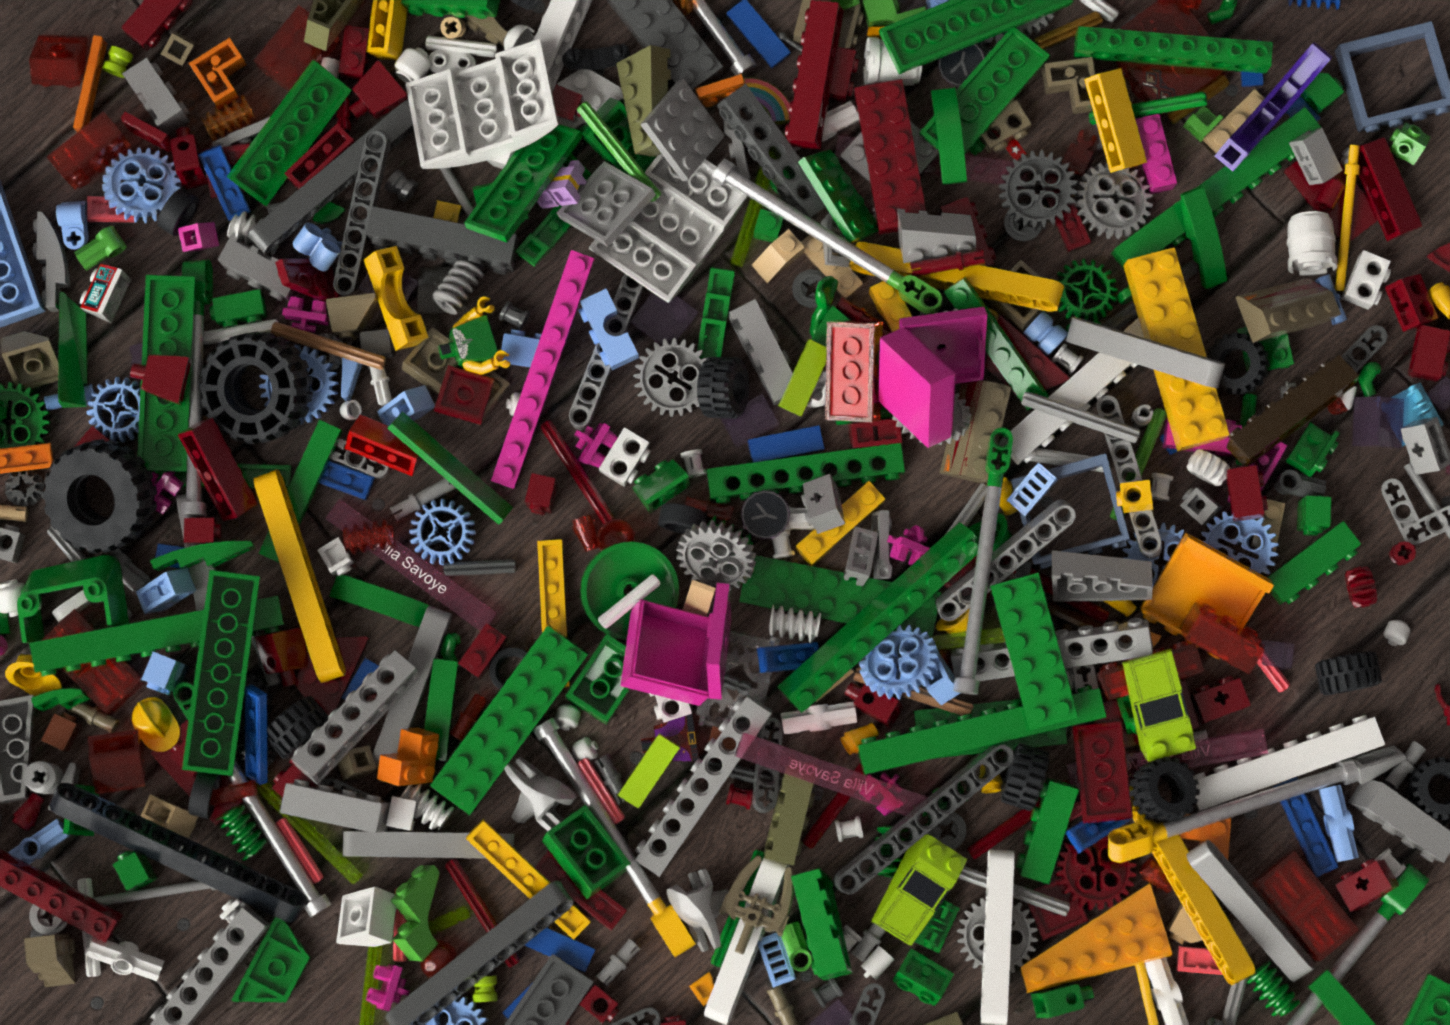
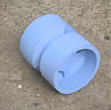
(1045, 333)

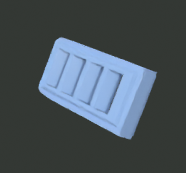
(350, 375)
(1038, 495)
(782, 979)

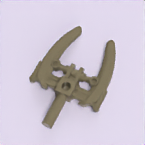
(753, 915)

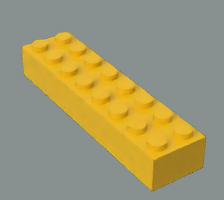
(1169, 319)

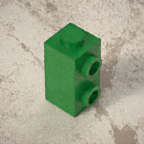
(238, 308)

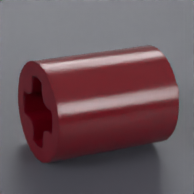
(1330, 194)

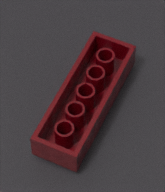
(889, 152)

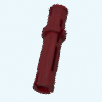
(948, 263)
(858, 314)

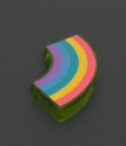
(770, 98)

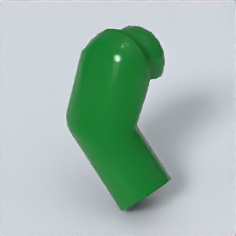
(1225, 11)
(1367, 376)
(448, 646)

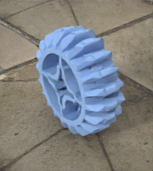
(121, 400)
(451, 525)

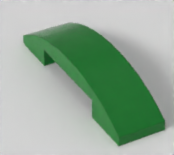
(949, 136)
(544, 238)
(378, 600)

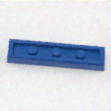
(256, 734)
(1308, 833)

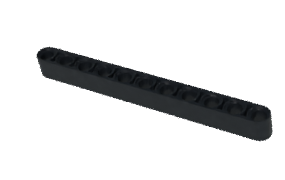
(177, 852)

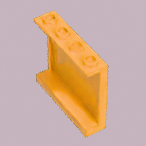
(1203, 575)

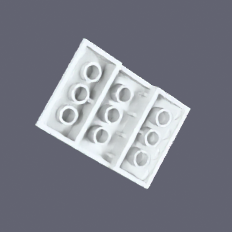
(482, 108)
(674, 231)

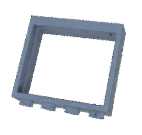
(1396, 118)
(1072, 469)

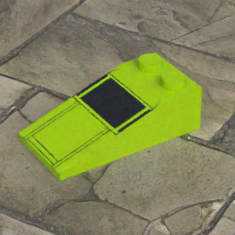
(1158, 706)
(918, 888)

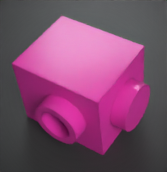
(198, 237)

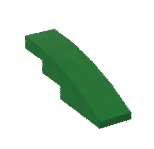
(1204, 237)
(715, 312)
(211, 553)
(441, 703)
(1338, 1001)

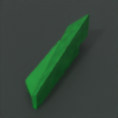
(72, 354)

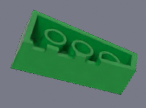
(822, 924)

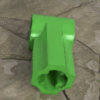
(107, 244)
(795, 944)

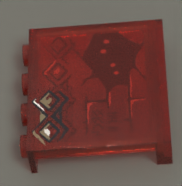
(1166, 81)

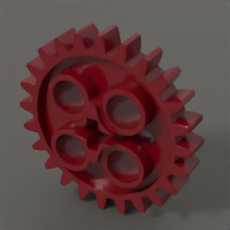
(1072, 872)

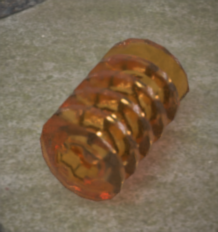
(228, 118)

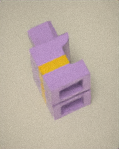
(564, 186)

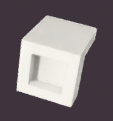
(401, 813)

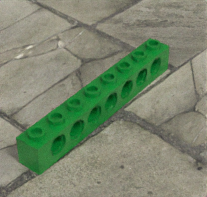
(1173, 49)
(889, 453)

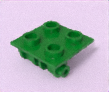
(1278, 351)
(938, 927)

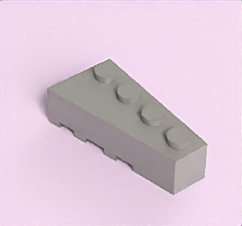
(762, 348)
(1099, 578)
(15, 746)
(335, 807)
(1402, 818)

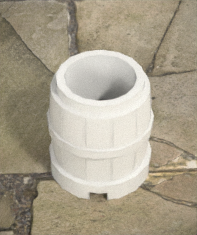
(880, 67)
(1311, 243)

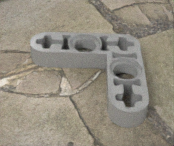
(1412, 520)

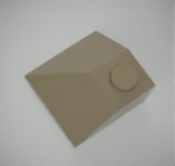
(351, 313)
(30, 359)

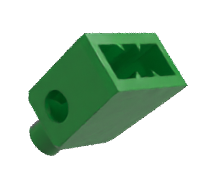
(1054, 1003)

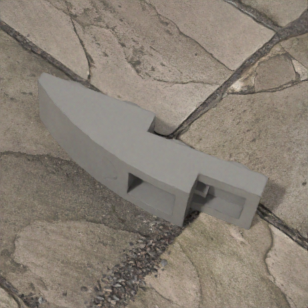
(51, 252)

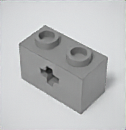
(1426, 445)
(822, 504)

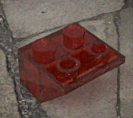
(117, 761)

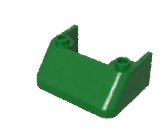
(100, 581)

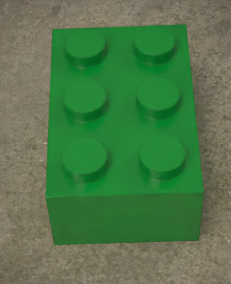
(586, 852)

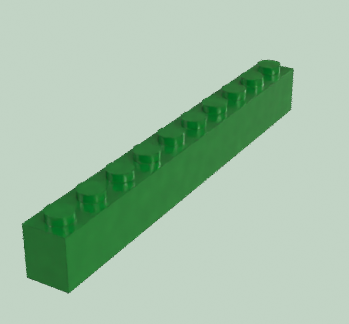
(1220, 189)
(880, 617)
(137, 638)
(966, 734)

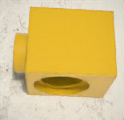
(1141, 487)

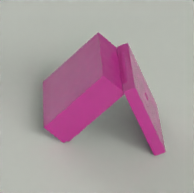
(920, 379)
(678, 650)

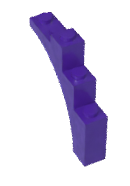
(1273, 107)

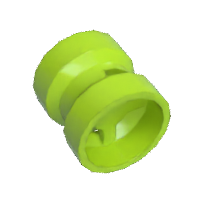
(118, 60)
(485, 990)

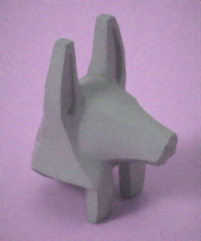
(538, 795)
(699, 908)

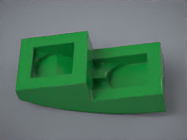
(65, 697)

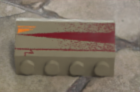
(1286, 308)
(987, 406)

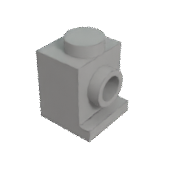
(1203, 515)

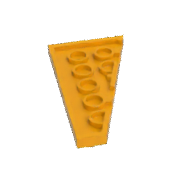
(1114, 940)

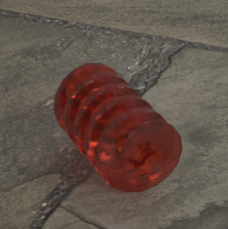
(369, 536)

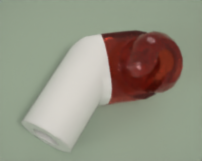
(1343, 403)

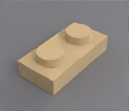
(1273, 517)

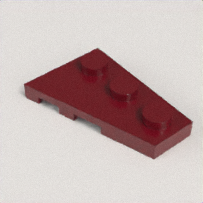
(306, 279)

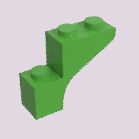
(885, 12)
(414, 902)

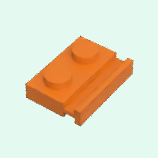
(719, 90)

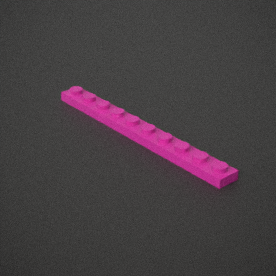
(542, 369)

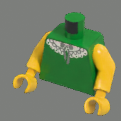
(473, 342)

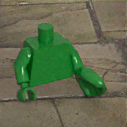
(823, 313)

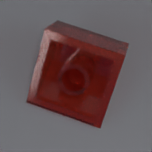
(58, 60)

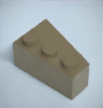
(51, 958)

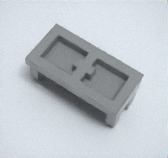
(1315, 156)
(861, 555)

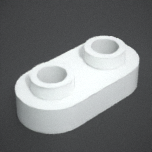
(451, 61)

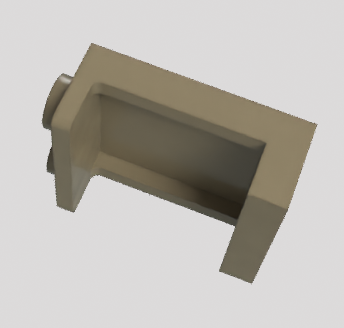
(851, 18)

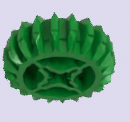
(1095, 293)

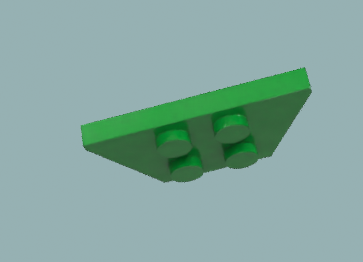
(274, 967)

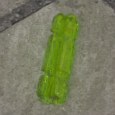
(448, 920)

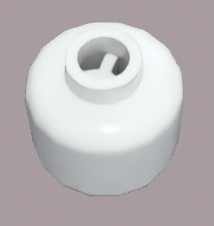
(412, 64)
(9, 596)

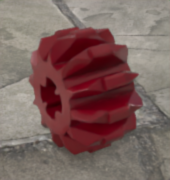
(1361, 587)

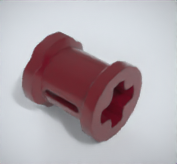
(1403, 546)
(739, 796)

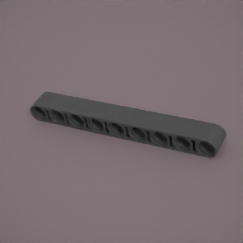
(327, 183)
(935, 816)
(482, 957)

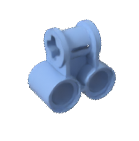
(73, 219)
(318, 244)

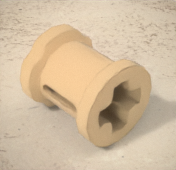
(446, 29)

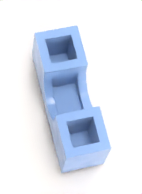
(616, 349)
(164, 673)

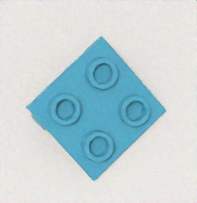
(1416, 405)

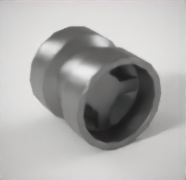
(401, 185)

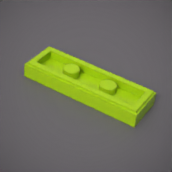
(804, 378)
(648, 770)

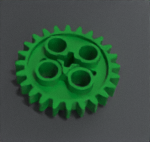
(33, 421)

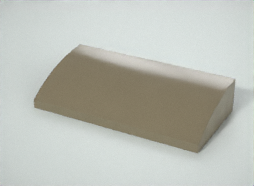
(429, 369)

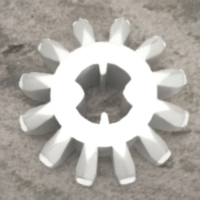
(1208, 467)

